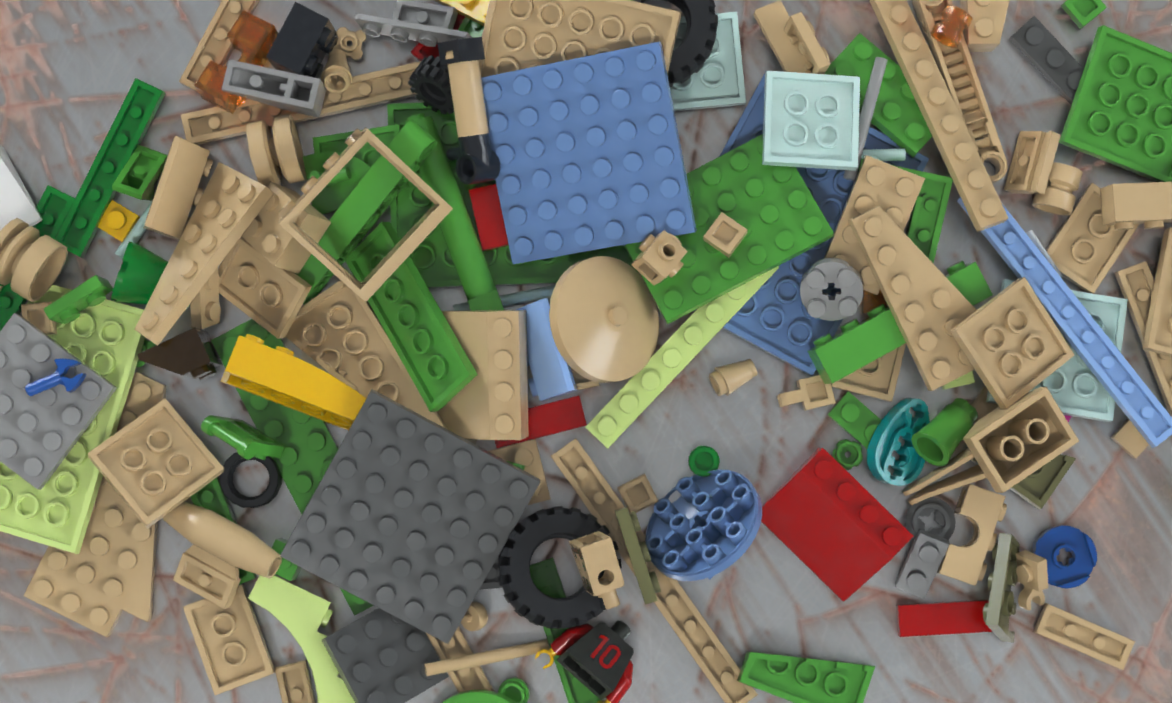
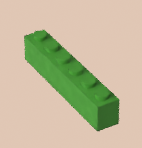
(879, 333)

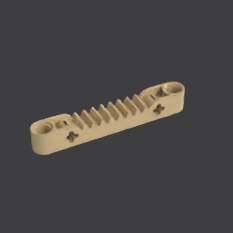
(964, 86)

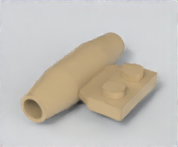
(217, 553)

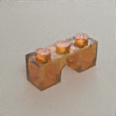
(252, 38)

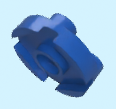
(1071, 540)

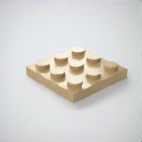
(1012, 343)
(155, 463)

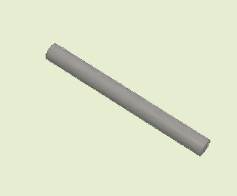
(868, 109)

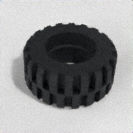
(698, 41)
(516, 576)

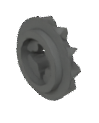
(943, 516)

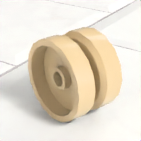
(275, 151)

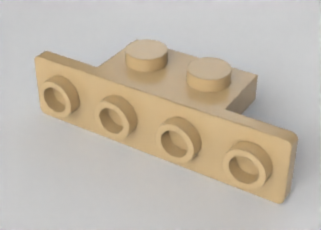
(792, 40)

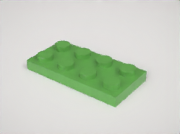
(896, 108)

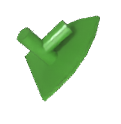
(340, 186)

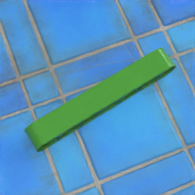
(367, 203)

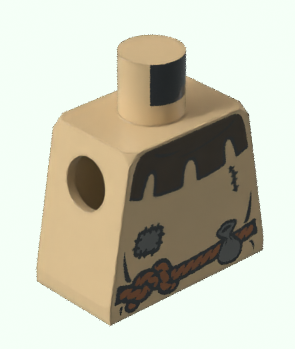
(593, 555)

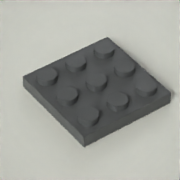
(382, 658)

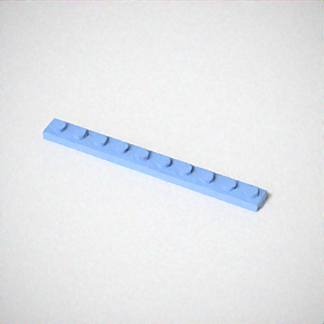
(1081, 330)

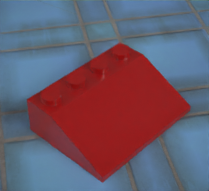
(833, 524)

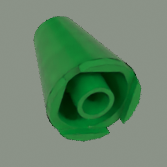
(137, 275)

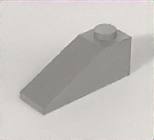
(275, 87)

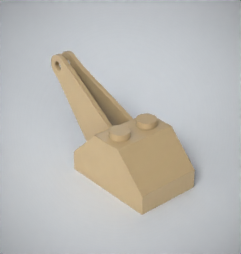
(1006, 446)

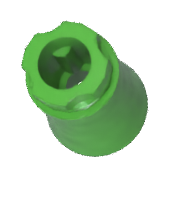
(945, 432)

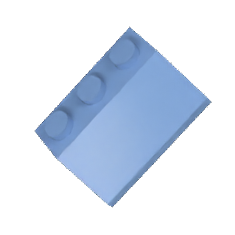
(549, 370)

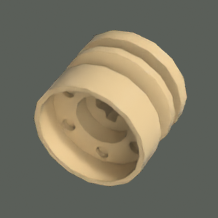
(29, 260)

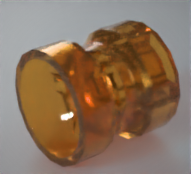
(951, 26)

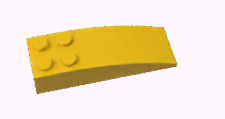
(291, 382)

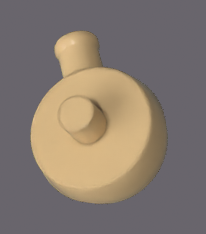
(475, 617)

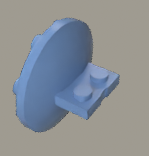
(704, 526)

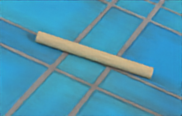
(485, 657)

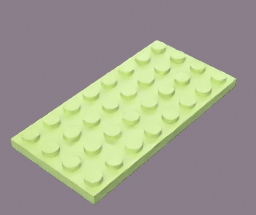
(62, 508)

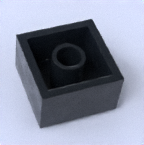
(303, 42)

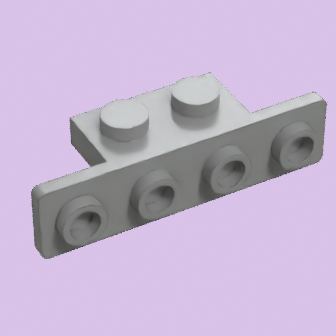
(415, 21)

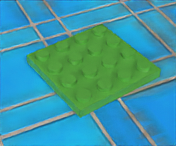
(1124, 106)

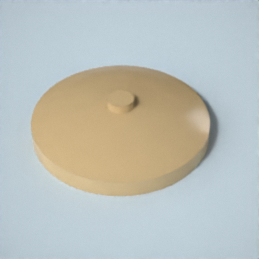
(604, 319)

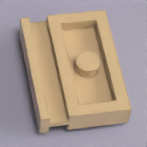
(1032, 162)

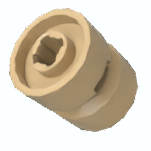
(1058, 194)

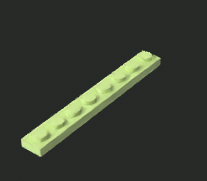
(670, 361)

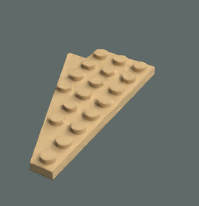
(116, 555)

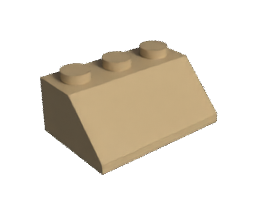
(178, 188)

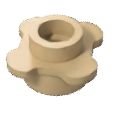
(357, 38)

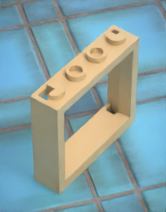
(400, 251)

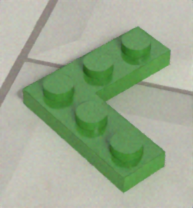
(928, 211)

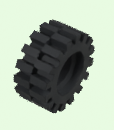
(432, 85)

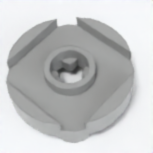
(842, 303)

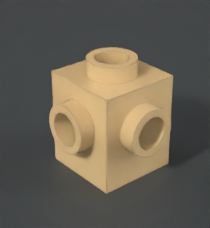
(659, 257)

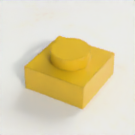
(117, 221)

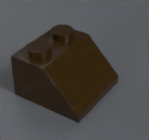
(185, 354)

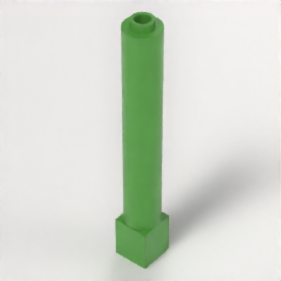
(457, 226)

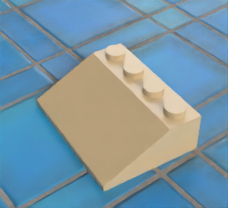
(497, 398)

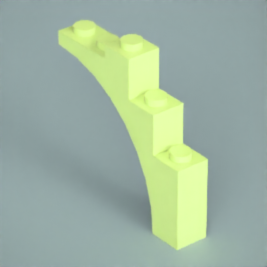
(302, 615)

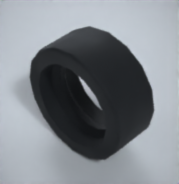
(243, 501)

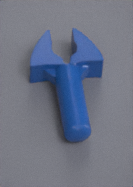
(57, 378)

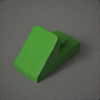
(140, 173)

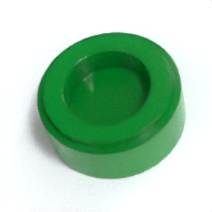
(703, 460)

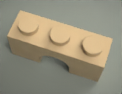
(983, 510)

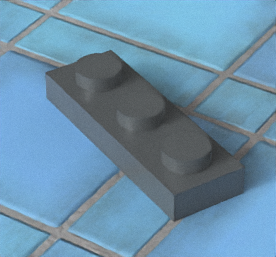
(1049, 57)

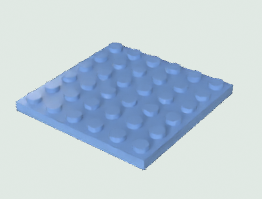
(587, 153)

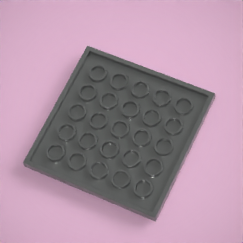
(410, 516)

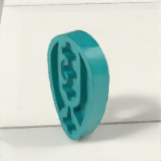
(885, 440)

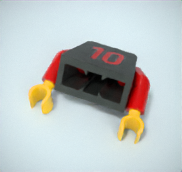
(596, 658)

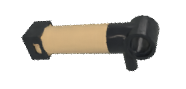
(474, 155)

